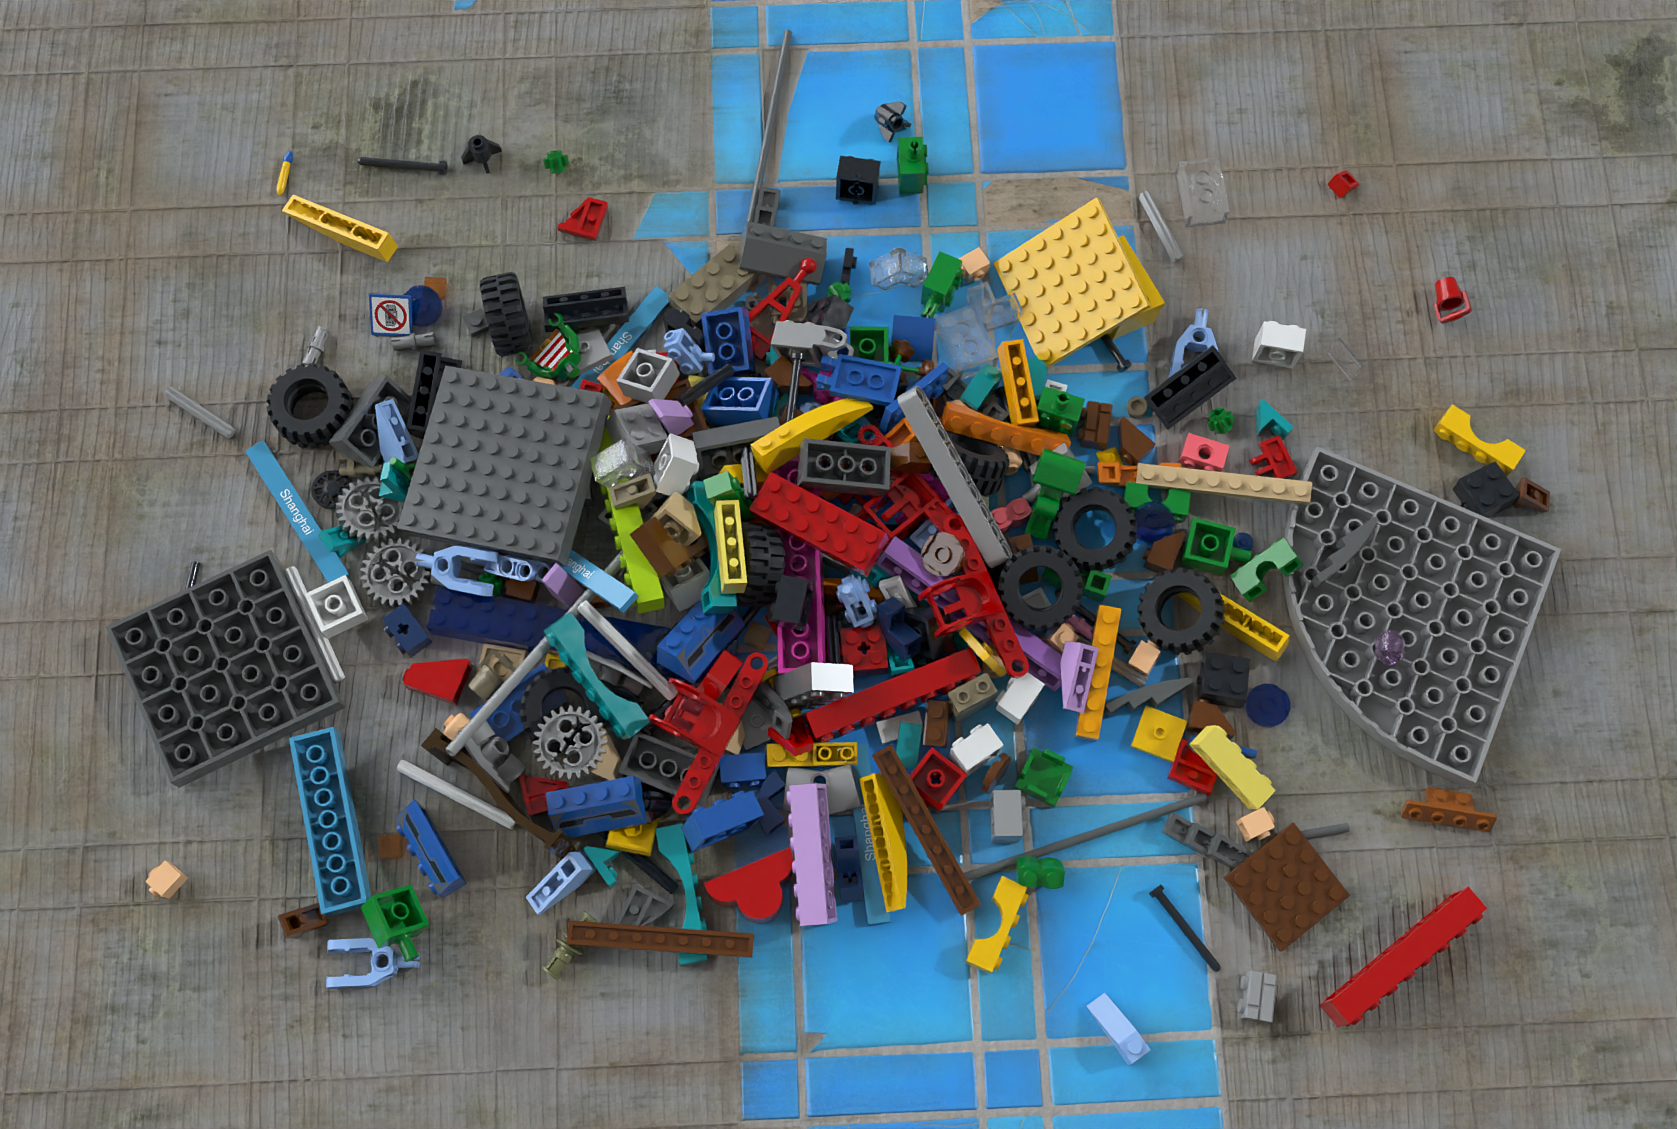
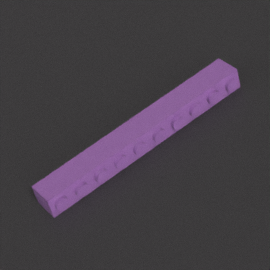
(906, 562)

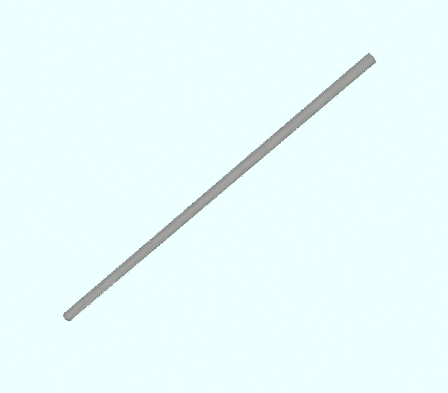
(530, 661)

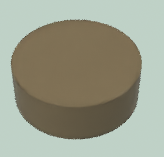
(1136, 407)

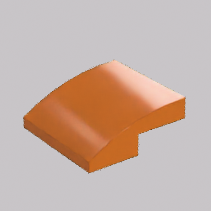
(609, 377)

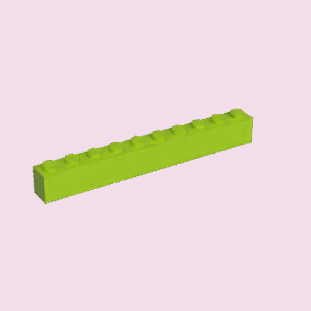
(640, 573)

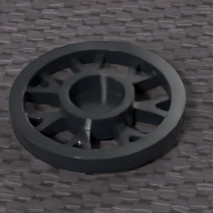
(330, 489)

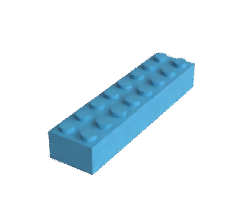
(330, 821)

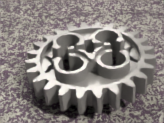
(352, 516)
(384, 588)
(552, 733)

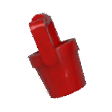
(1450, 297)

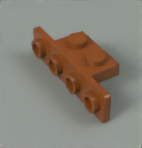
(1449, 809)

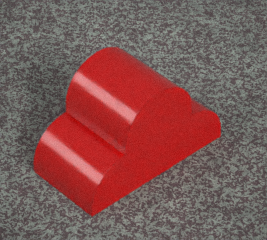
(754, 887)

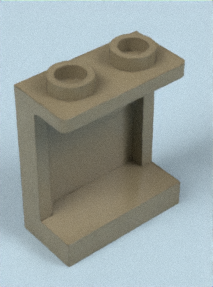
(971, 697)

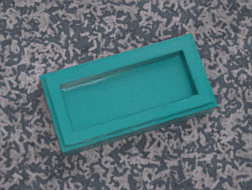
(908, 744)

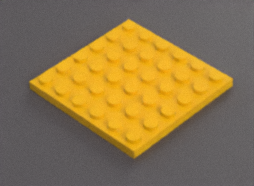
(1072, 283)

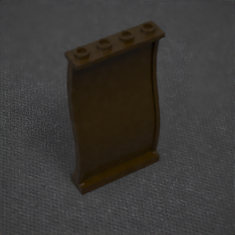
(556, 843)

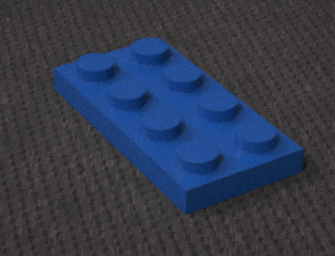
(932, 387)
(506, 718)

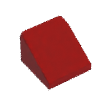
(1343, 183)

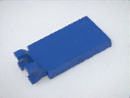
(859, 379)

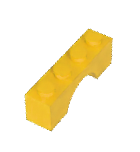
(1456, 428)
(986, 952)

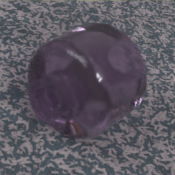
(1389, 647)

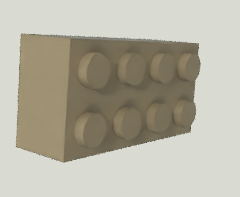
(713, 286)

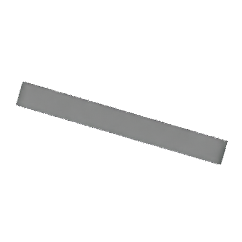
(954, 477)

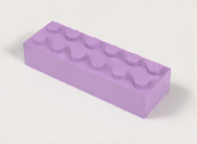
(812, 854)

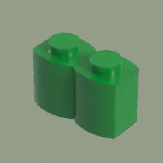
(1045, 872)

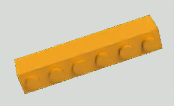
(1104, 638)

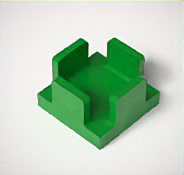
(1044, 776)

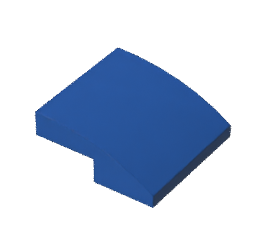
(918, 332)

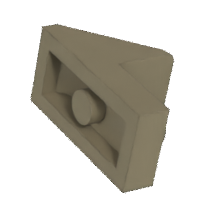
(637, 490)

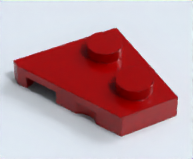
(586, 219)
(799, 739)
(1191, 770)
(535, 790)

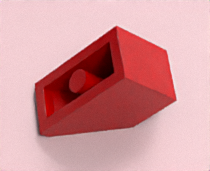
(719, 675)

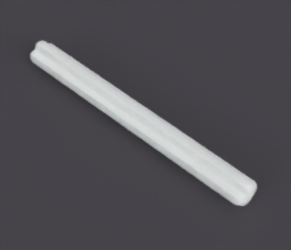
(321, 640)
(626, 650)
(456, 794)

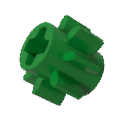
(556, 161)
(840, 290)
(1220, 420)
(491, 579)

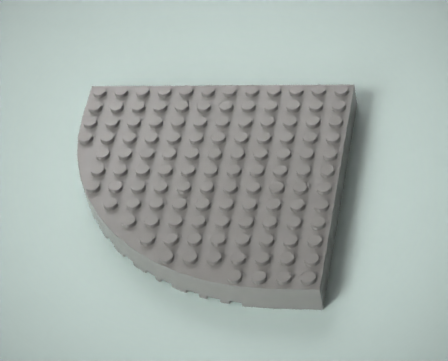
(1438, 577)

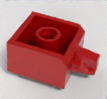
(873, 641)
(949, 775)

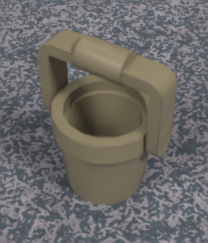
(486, 680)

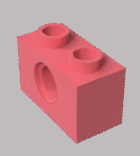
(1214, 450)

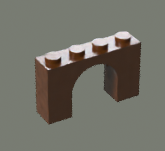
(663, 551)

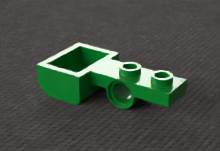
(1056, 475)

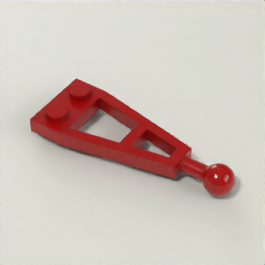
(761, 343)

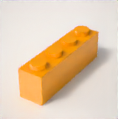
(1017, 383)

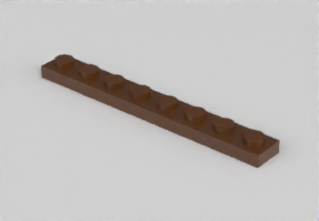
(926, 830)
(660, 939)

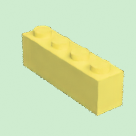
(730, 546)
(1232, 767)

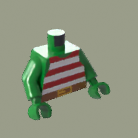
(557, 355)

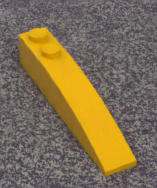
(342, 228)
(784, 442)
(1248, 627)
(887, 838)

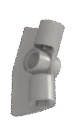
(615, 674)
(492, 756)
(839, 783)

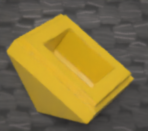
(1109, 455)

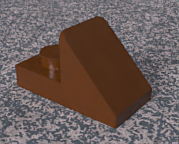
(1532, 495)
(302, 920)

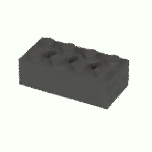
(853, 458)
(814, 684)

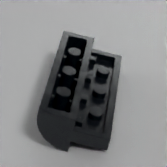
(587, 308)
(1190, 387)
(425, 390)

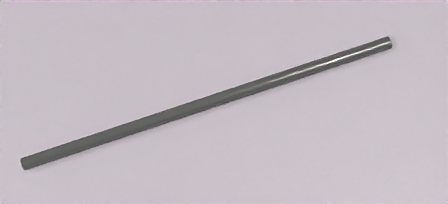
(769, 124)
(1060, 845)

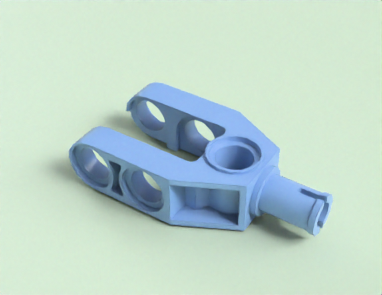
(1187, 341)
(514, 567)
(450, 576)
(378, 974)

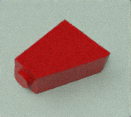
(439, 679)

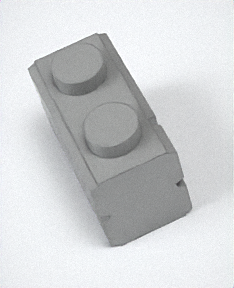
(1258, 996)

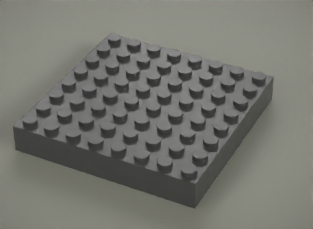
(505, 465)
(224, 668)

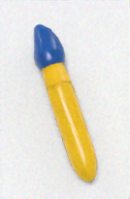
(287, 160)

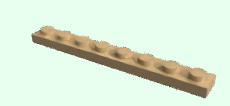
(1225, 483)

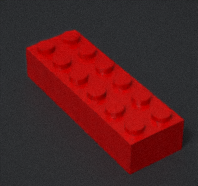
(819, 524)

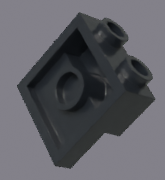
(680, 319)

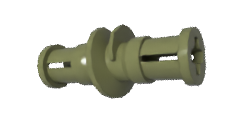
(564, 953)

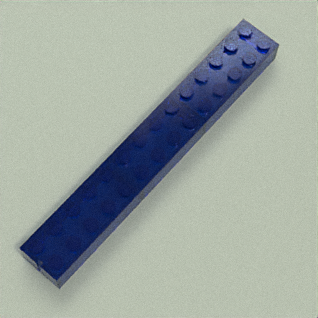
(523, 624)

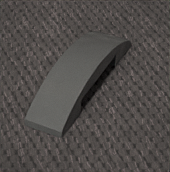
(954, 389)
(774, 706)

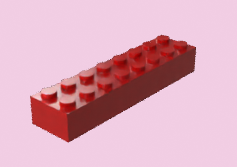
(892, 695)
(1403, 957)

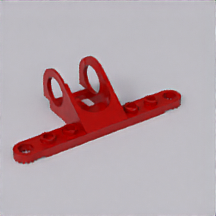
(910, 496)
(978, 600)
(711, 729)

